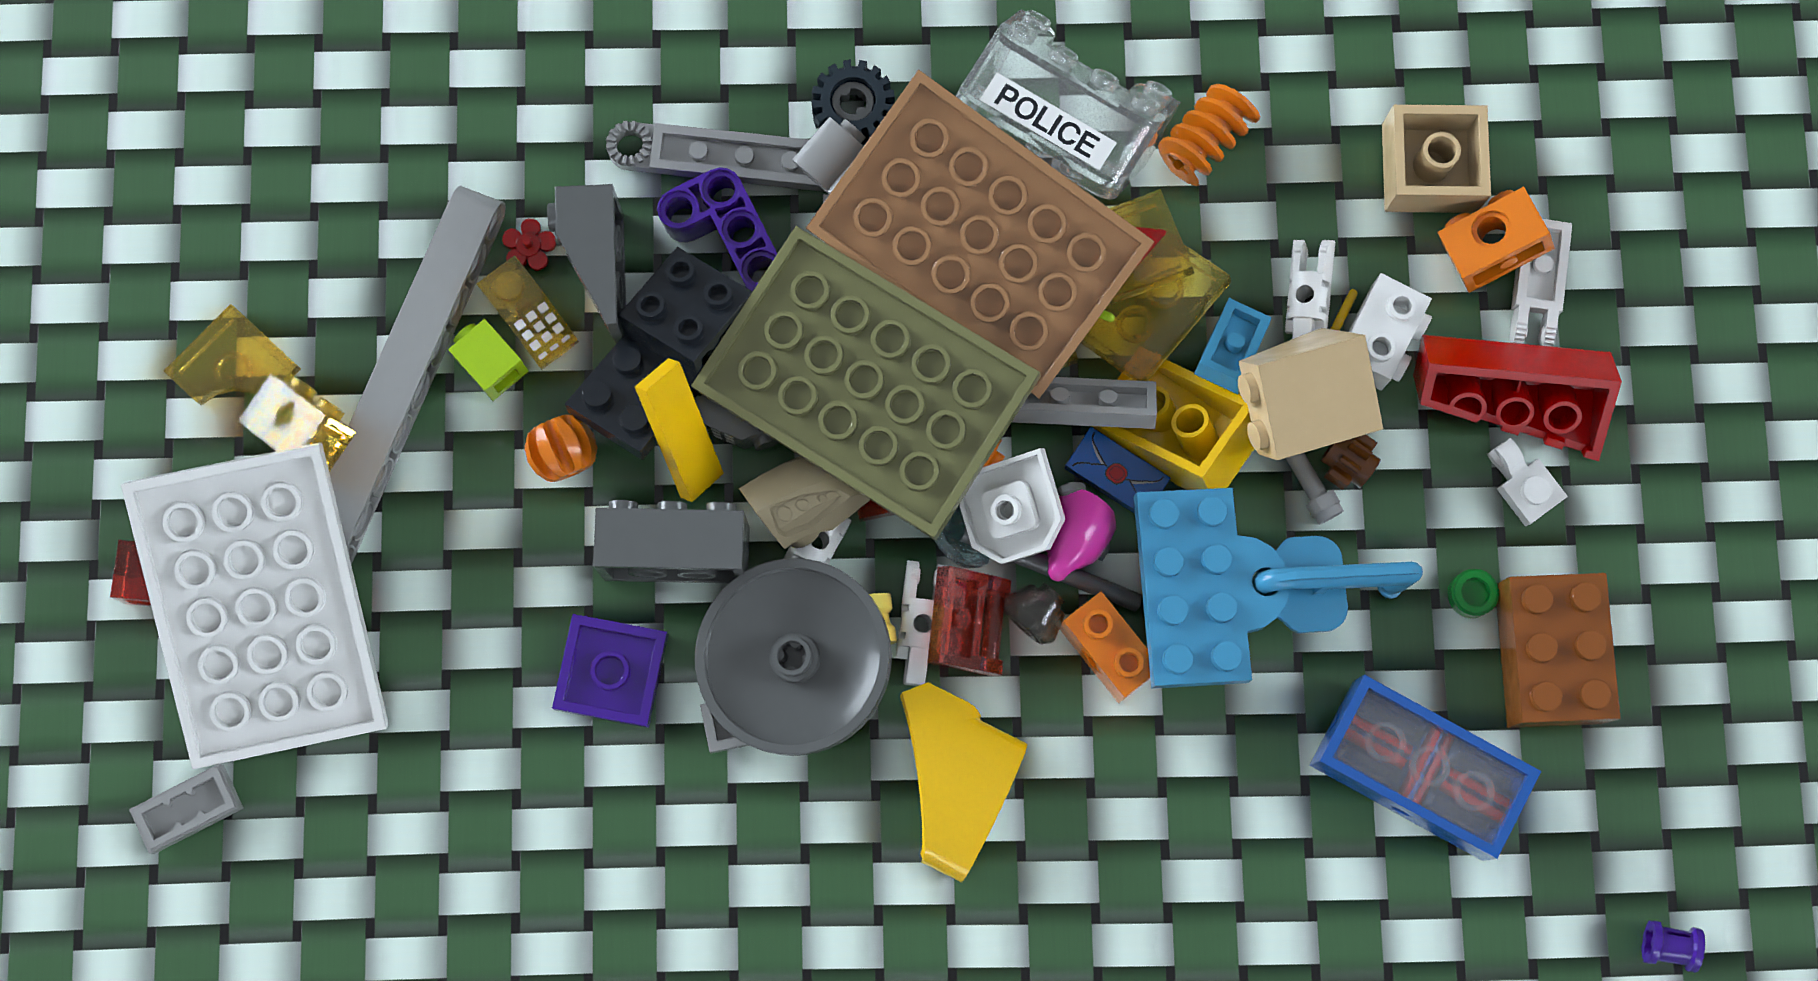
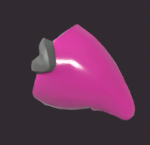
(1084, 533)

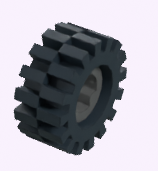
(854, 81)

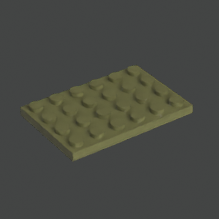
(866, 382)

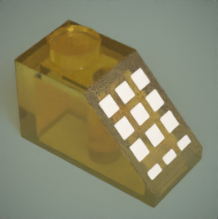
(527, 312)

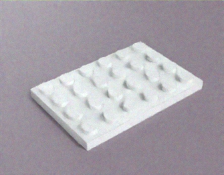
(255, 605)

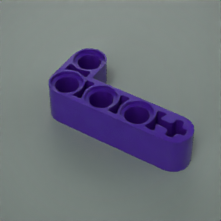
(721, 216)

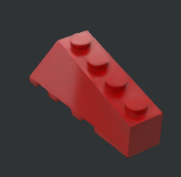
(1522, 388)

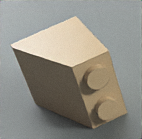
(1309, 393)

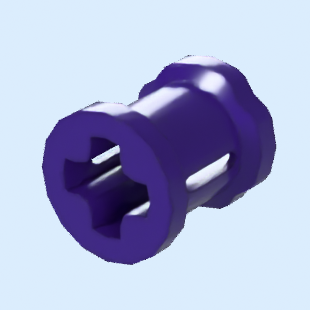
(1673, 946)

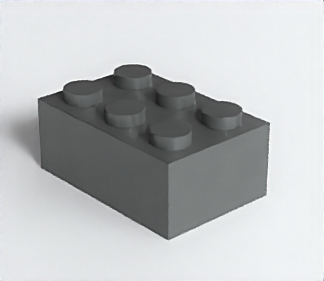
(670, 542)

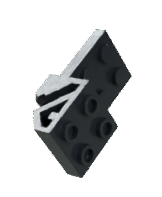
(673, 316)

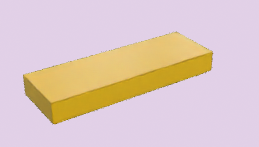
(679, 429)

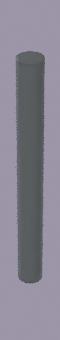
(1079, 579)

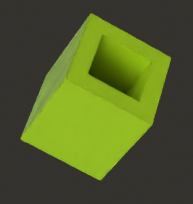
(487, 358)

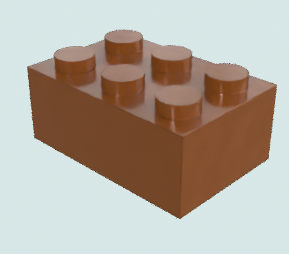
(1557, 650)

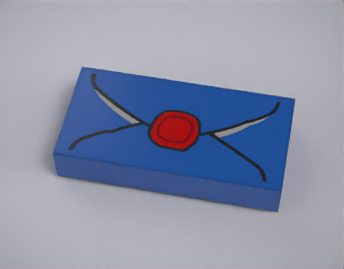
(1114, 469)

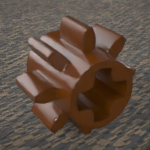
(1351, 461)

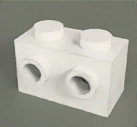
(1389, 321)

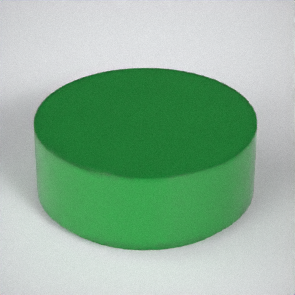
(1473, 593)

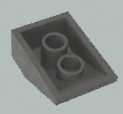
(591, 230)

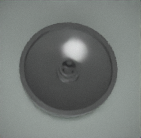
(793, 657)

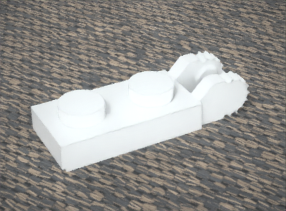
(1541, 288)

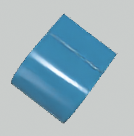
(1232, 339)

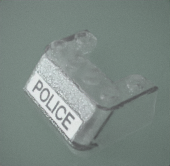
(1065, 109)

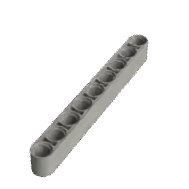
(412, 357)

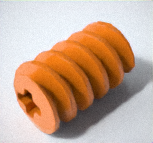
(1205, 130)

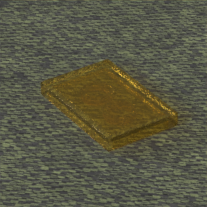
(1156, 321)

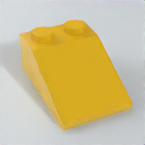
(1197, 431)

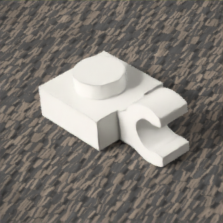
(1528, 488)

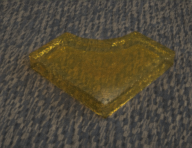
(228, 359)

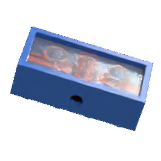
(1425, 768)

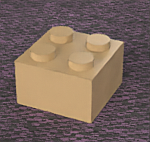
(1436, 158)

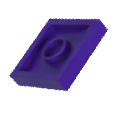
(610, 670)

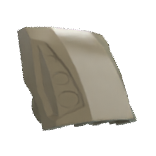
(800, 501)

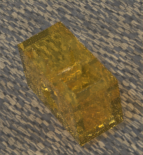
(290, 418)

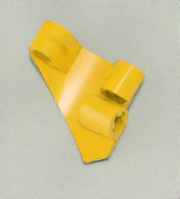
(960, 773)

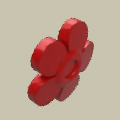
(530, 244)

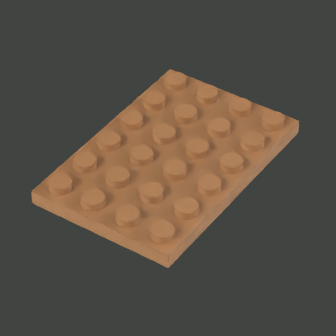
(980, 229)

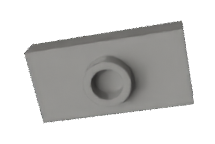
(186, 809)

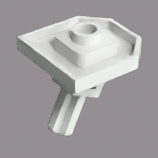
(1013, 508)

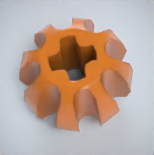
(560, 448)

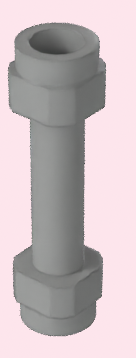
(1322, 504)

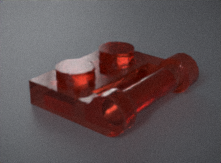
(959, 620)

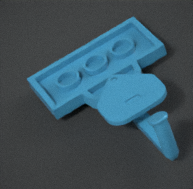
(1204, 591)

